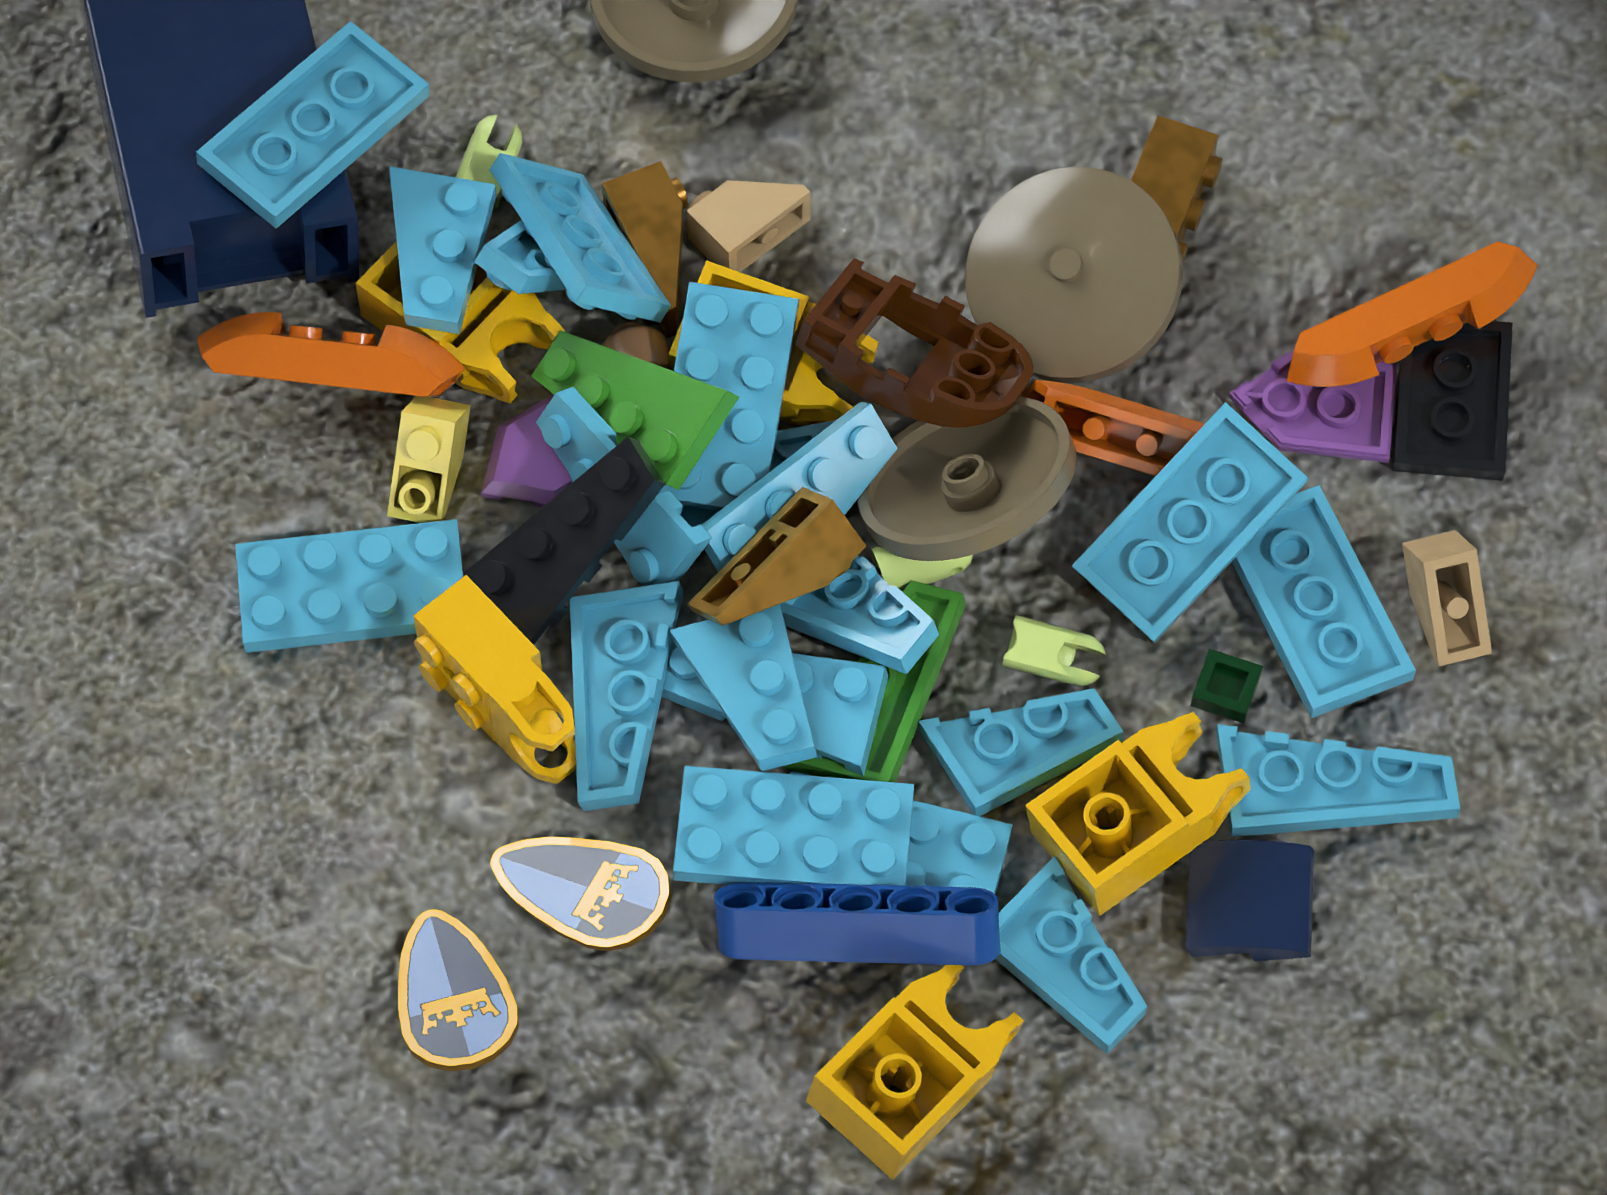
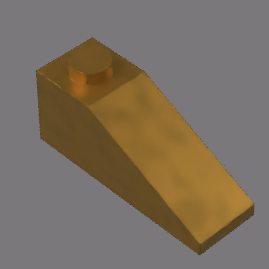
(650, 216)
(788, 557)

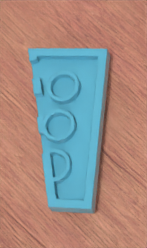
(838, 697)

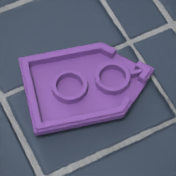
(1324, 421)
(523, 463)

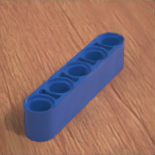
(857, 923)

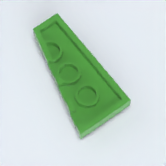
(640, 400)
(904, 693)

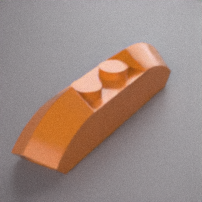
(1391, 325)
(262, 349)
(1116, 427)

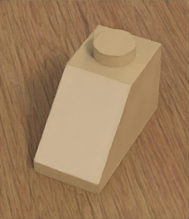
(746, 220)
(1448, 596)

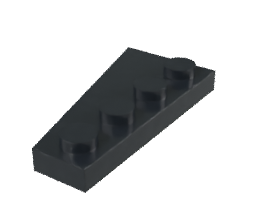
(563, 542)

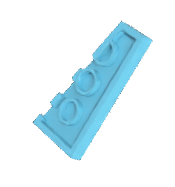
(833, 463)
(661, 541)
(618, 681)
(1332, 785)

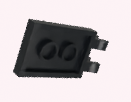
(1455, 404)

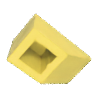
(427, 458)

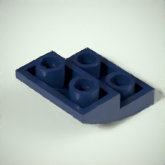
(1250, 899)

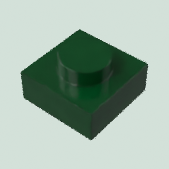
(1226, 686)

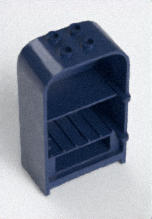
(164, 89)

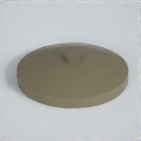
(693, 36)
(1076, 272)
(969, 486)

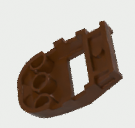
(961, 383)

